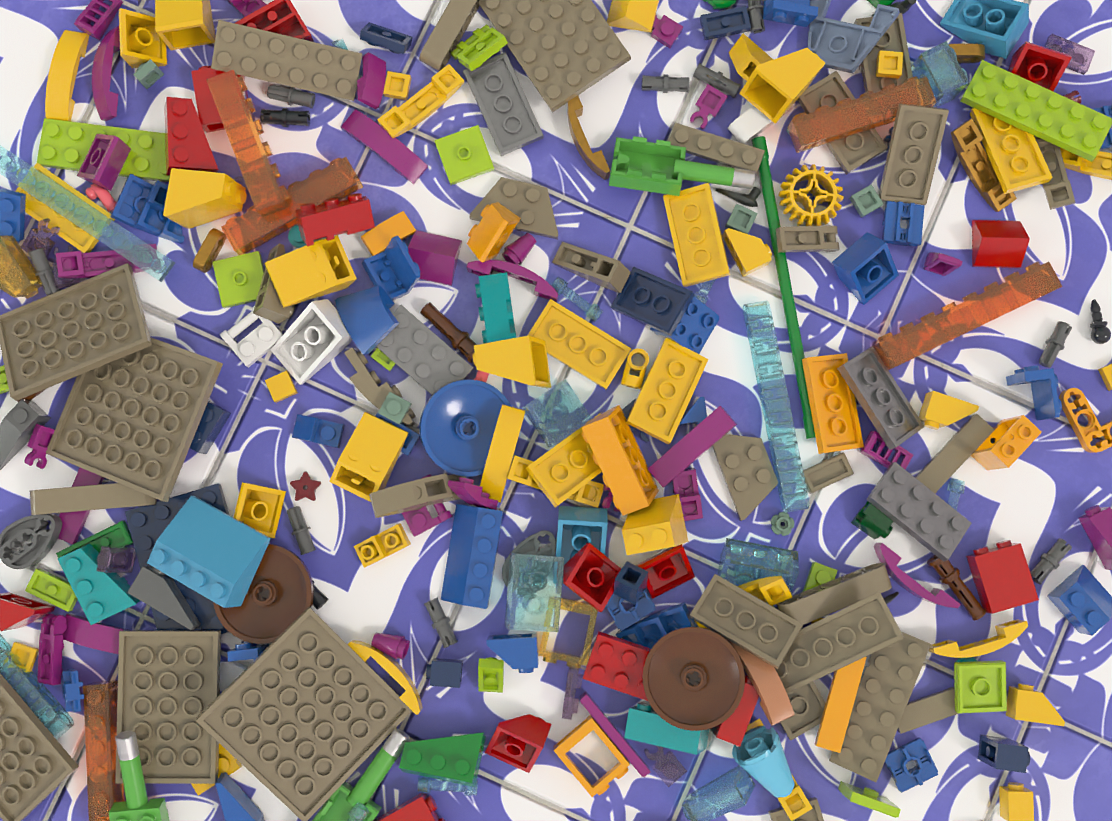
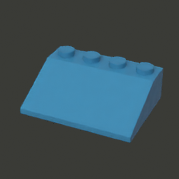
(210, 552)

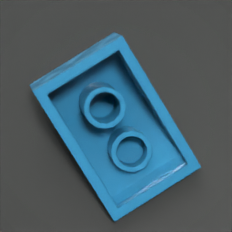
(988, 22)
(578, 527)

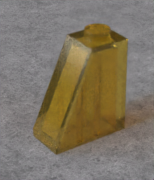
(16, 270)

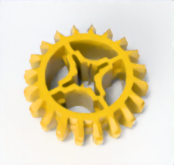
(792, 196)

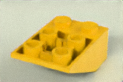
(311, 272)
(369, 456)

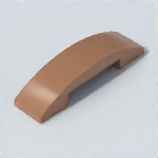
(768, 686)

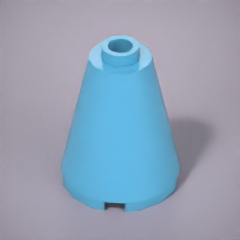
(765, 760)

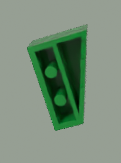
(446, 758)

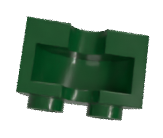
(873, 522)

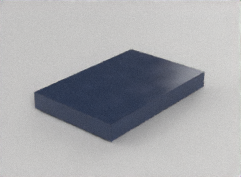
(653, 301)

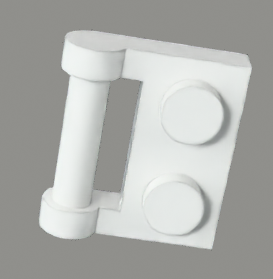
(254, 344)

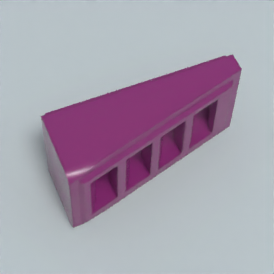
(101, 24)
(941, 263)
(869, 444)

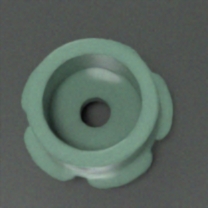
(777, 528)

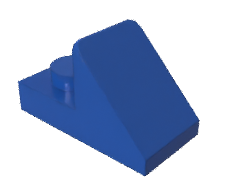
(696, 413)
(318, 431)

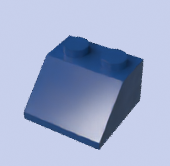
(866, 267)
(1083, 601)
(517, 650)

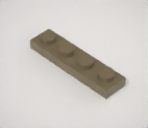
(716, 148)

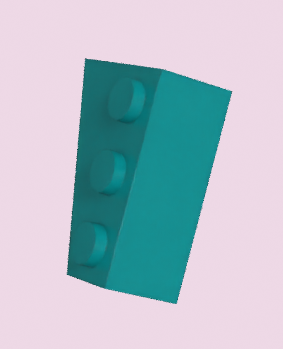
(496, 307)
(96, 591)
(648, 727)

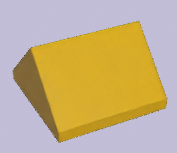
(633, 14)
(139, 39)
(260, 507)

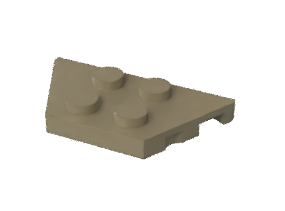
(527, 202)
(745, 471)

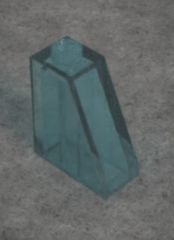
(719, 796)

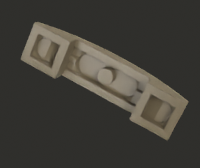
(1058, 190)

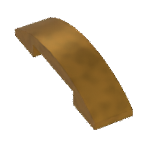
(596, 160)
(978, 166)

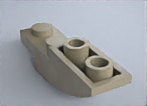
(368, 382)
(413, 495)

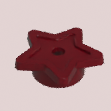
(311, 484)

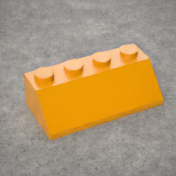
(620, 460)

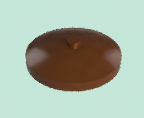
(274, 599)
(693, 678)

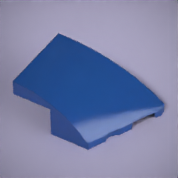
(143, 206)
(367, 317)
(654, 627)

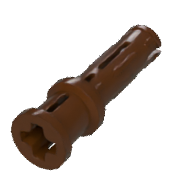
(459, 339)
(950, 576)

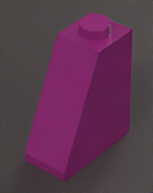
(1098, 527)

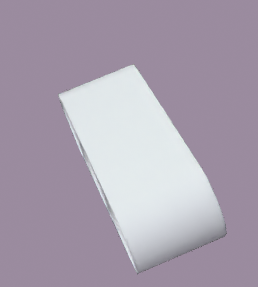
(750, 125)

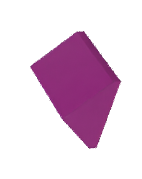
(104, 161)
(435, 256)

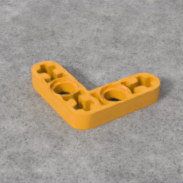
(1093, 428)

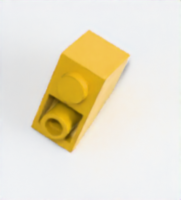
(747, 56)

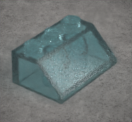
(751, 561)
(534, 592)

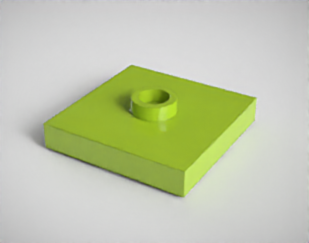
(464, 155)
(239, 278)
(980, 686)
(869, 798)

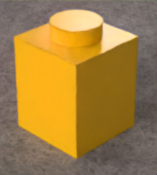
(1016, 802)

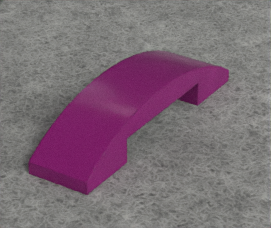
(105, 101)
(388, 148)
(91, 264)
(542, 289)
(891, 559)
(94, 636)

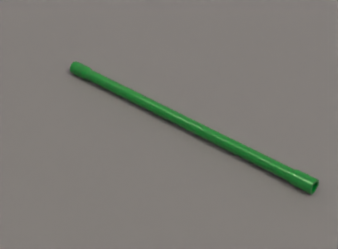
(785, 285)

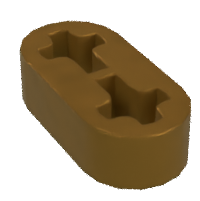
(969, 52)
(209, 250)

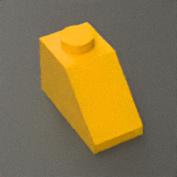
(747, 251)
(942, 410)
(1031, 706)

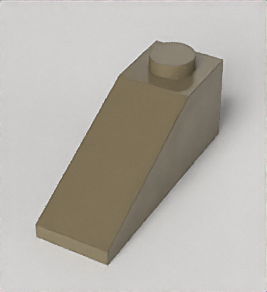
(592, 266)
(268, 302)

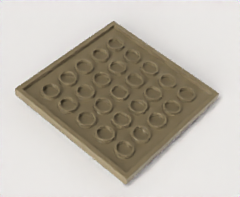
(136, 417)
(304, 714)

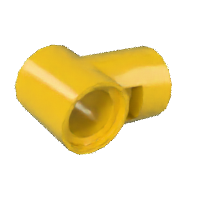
(631, 380)

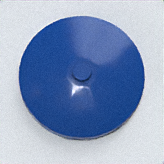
(460, 425)

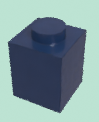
(630, 582)
(445, 672)

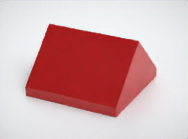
(1039, 65)
(998, 243)
(667, 570)
(591, 576)
(20, 611)

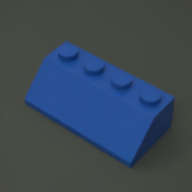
(472, 556)

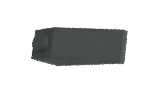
(18, 427)
(163, 595)

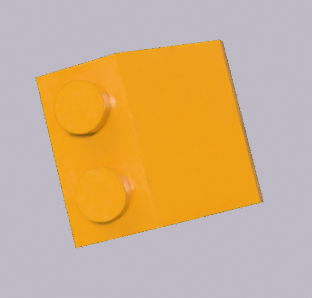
(492, 231)

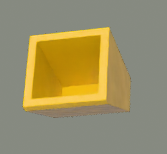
(184, 23)
(781, 82)
(202, 197)
(516, 359)
(655, 526)

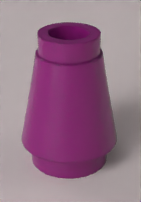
(519, 249)
(392, 645)

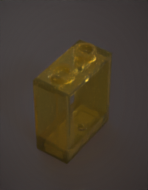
(572, 660)

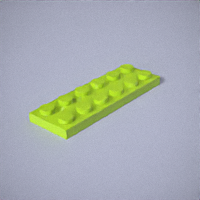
(1037, 110)
(67, 144)

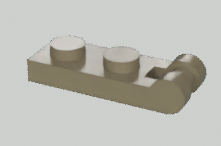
(807, 239)

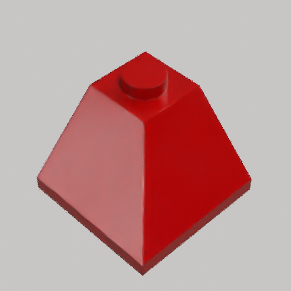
(519, 741)

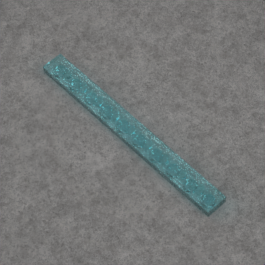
(84, 215)

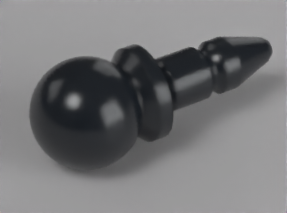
(1100, 333)

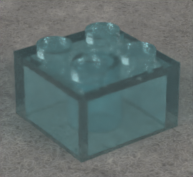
(943, 72)
(557, 413)

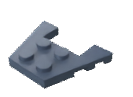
(846, 44)

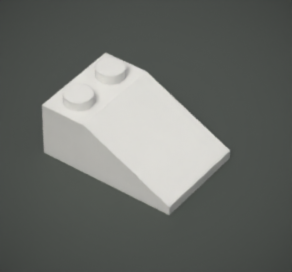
(312, 340)

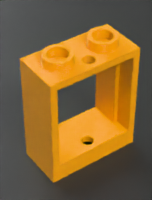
(1011, 440)
(576, 736)

